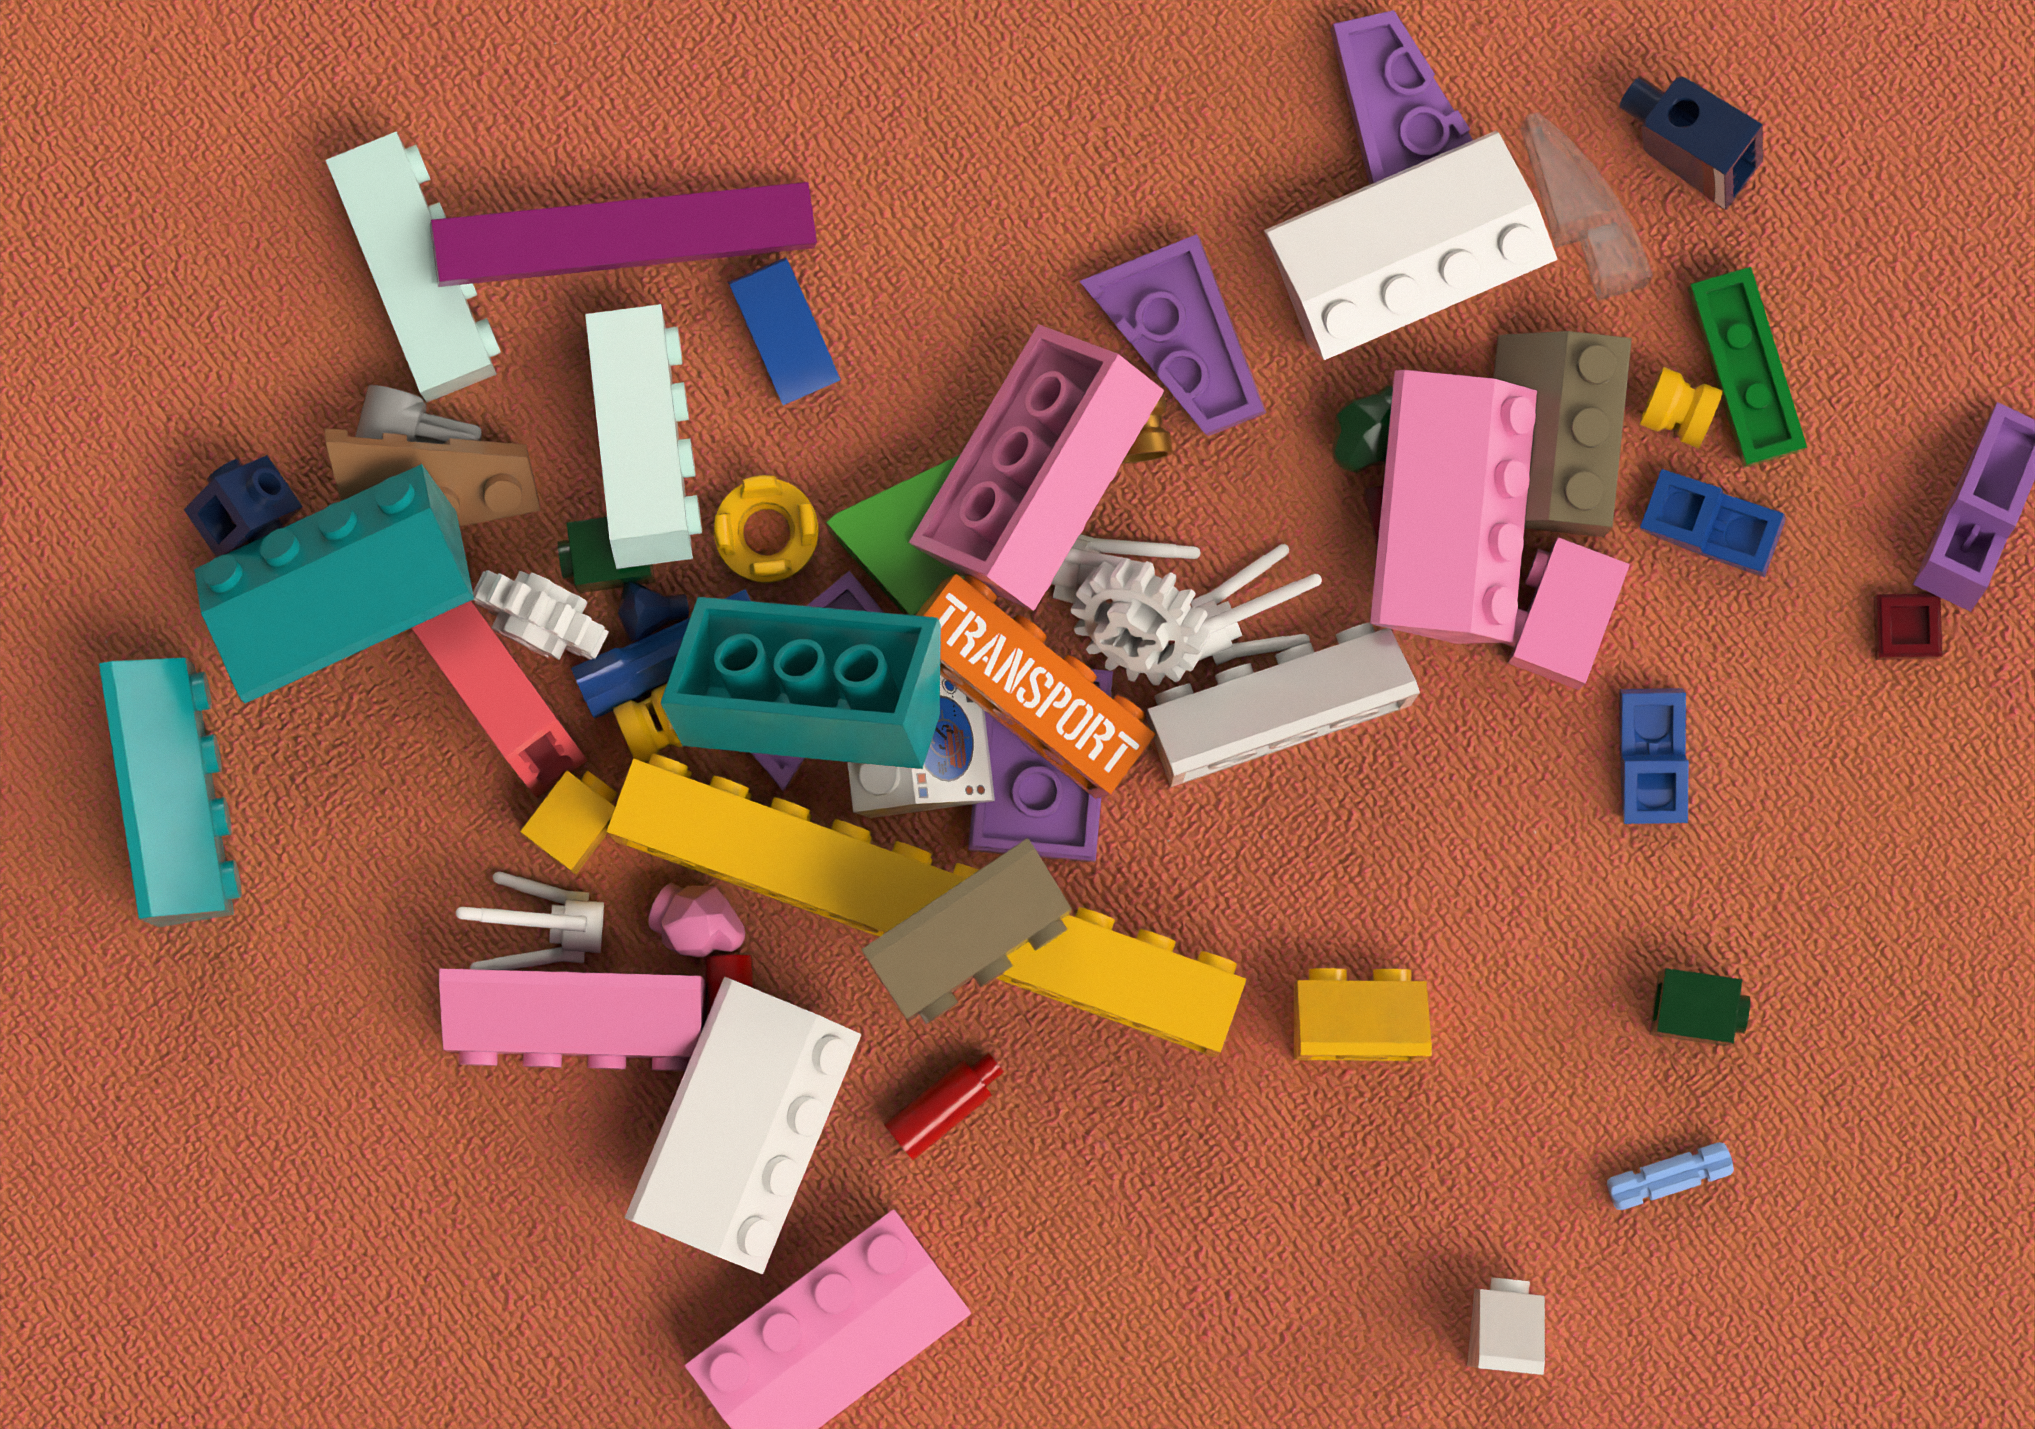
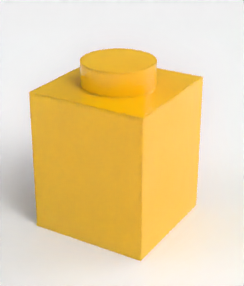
(572, 819)

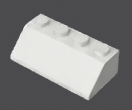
(1410, 245)
(1280, 705)
(743, 1125)

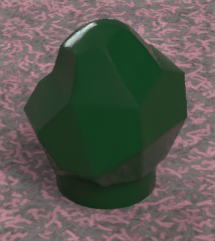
(1363, 431)

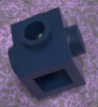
(250, 497)

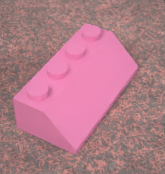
(1037, 465)
(1453, 507)
(571, 1016)
(831, 1333)

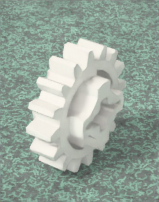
(539, 615)
(1140, 621)

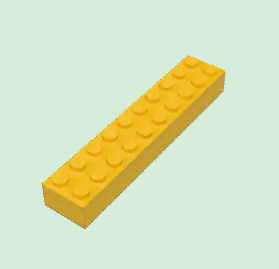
(876, 889)

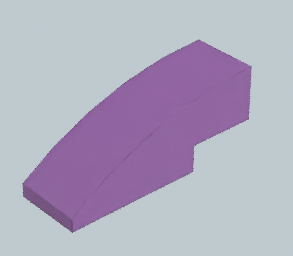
(1981, 510)

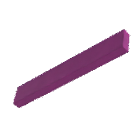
(622, 234)

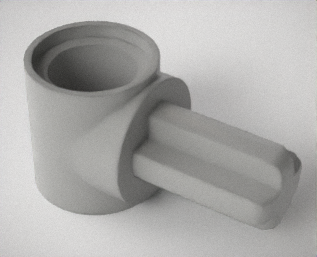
(405, 413)

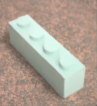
(393, 228)
(640, 436)

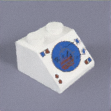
(953, 773)

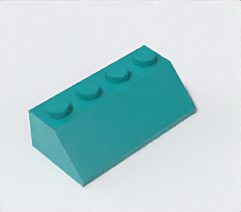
(334, 583)
(807, 682)
(169, 790)

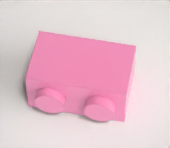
(1566, 612)

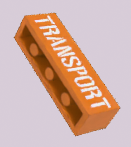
(1033, 689)

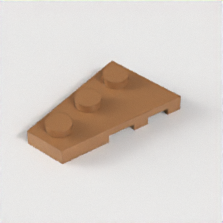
(476, 476)

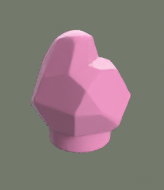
(695, 920)

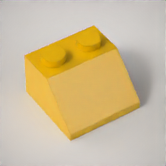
(1361, 1018)

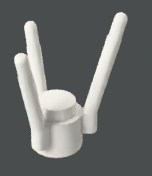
(1086, 558)
(1223, 619)
(574, 926)

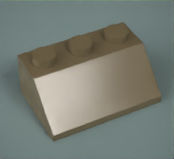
(1575, 427)
(969, 933)

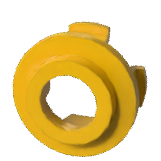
(760, 494)

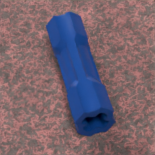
(632, 670)

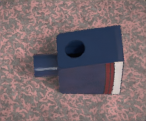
(1697, 136)

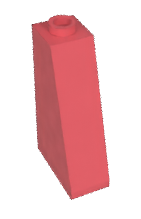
(500, 696)

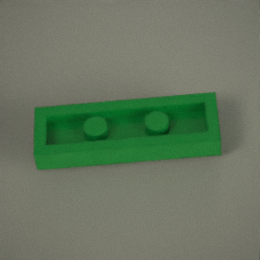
(1747, 367)

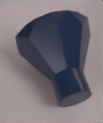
(646, 610)

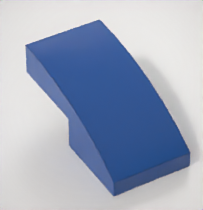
(784, 331)
(1713, 523)
(1653, 755)

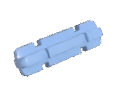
(1670, 1176)

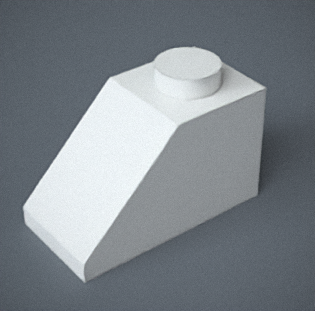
(1507, 1328)

